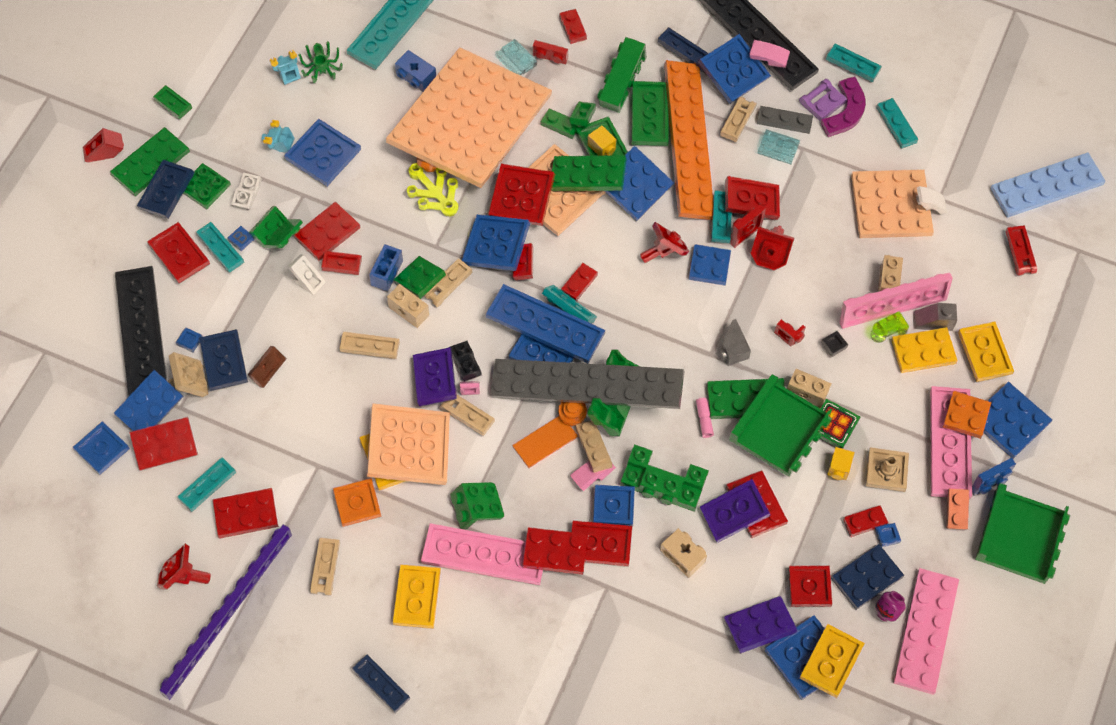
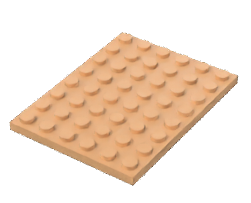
(469, 117)

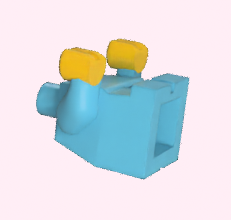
(287, 67)
(278, 138)

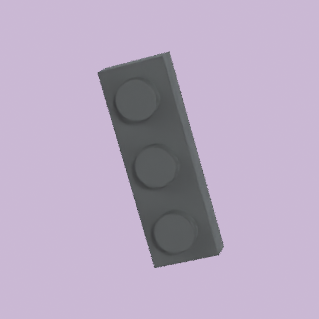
(785, 119)

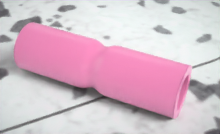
(704, 415)

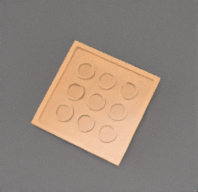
(889, 205)
(563, 206)
(408, 444)

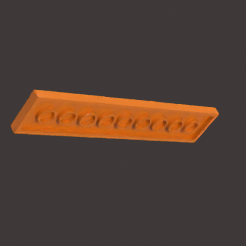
(689, 140)

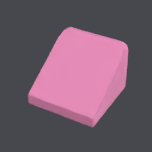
(470, 388)

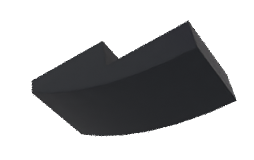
(465, 361)

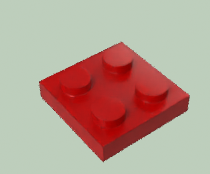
(747, 226)
(810, 586)

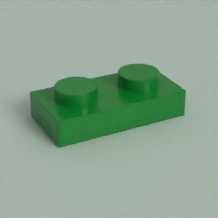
(172, 102)
(582, 113)
(559, 123)

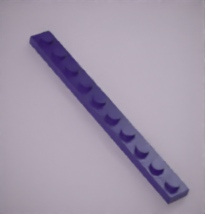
(221, 617)

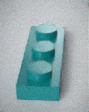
(853, 62)
(897, 123)
(721, 219)
(220, 247)
(568, 304)
(206, 484)

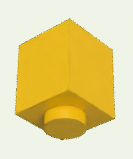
(602, 142)
(840, 464)

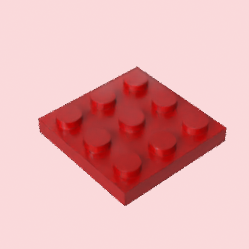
(522, 193)

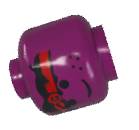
(890, 606)

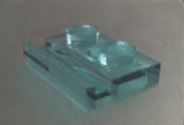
(516, 57)
(778, 146)

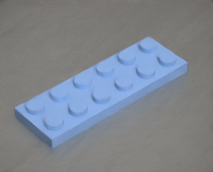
(1047, 184)

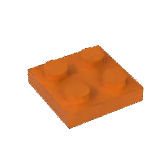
(967, 414)
(357, 502)

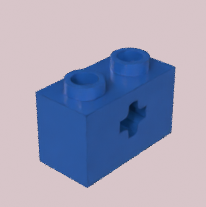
(415, 70)
(386, 267)

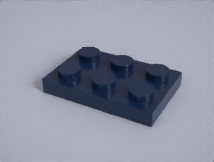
(165, 189)
(223, 360)
(867, 576)

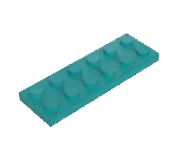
(386, 30)

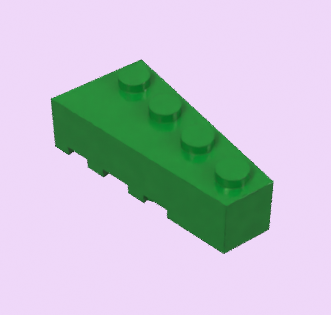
(622, 75)

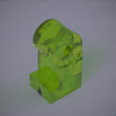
(888, 327)

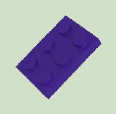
(434, 376)
(735, 511)
(760, 624)

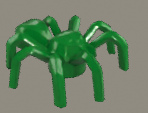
(320, 61)

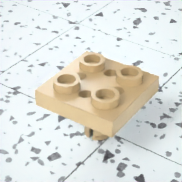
(187, 375)
(888, 462)

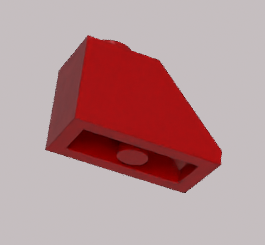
(103, 146)

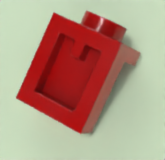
(788, 334)

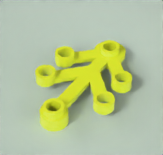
(434, 191)

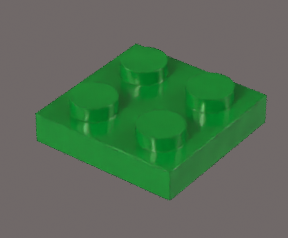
(420, 276)

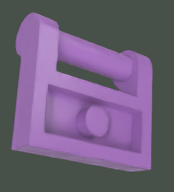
(827, 104)

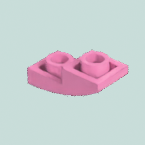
(769, 52)
(585, 476)

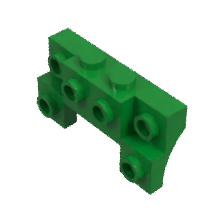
(610, 416)
(663, 484)

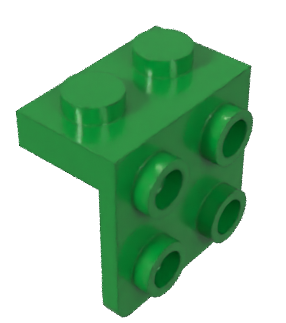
(275, 229)
(476, 503)

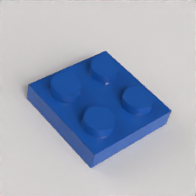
(710, 264)
(101, 448)
(993, 476)
(614, 505)

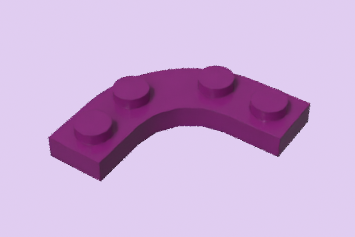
(853, 112)

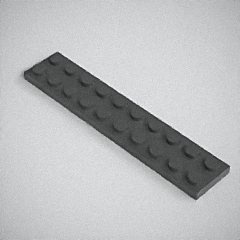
(583, 382)

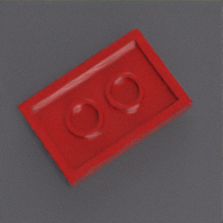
(745, 194)
(327, 231)
(178, 252)
(163, 443)
(245, 513)
(777, 516)
(606, 542)
(555, 551)

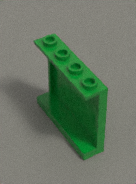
(780, 427)
(1022, 535)

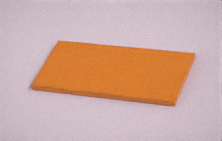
(544, 441)

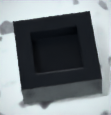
(834, 343)

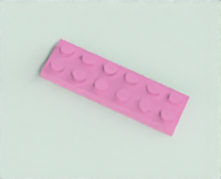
(900, 298)
(949, 449)
(478, 554)
(926, 631)

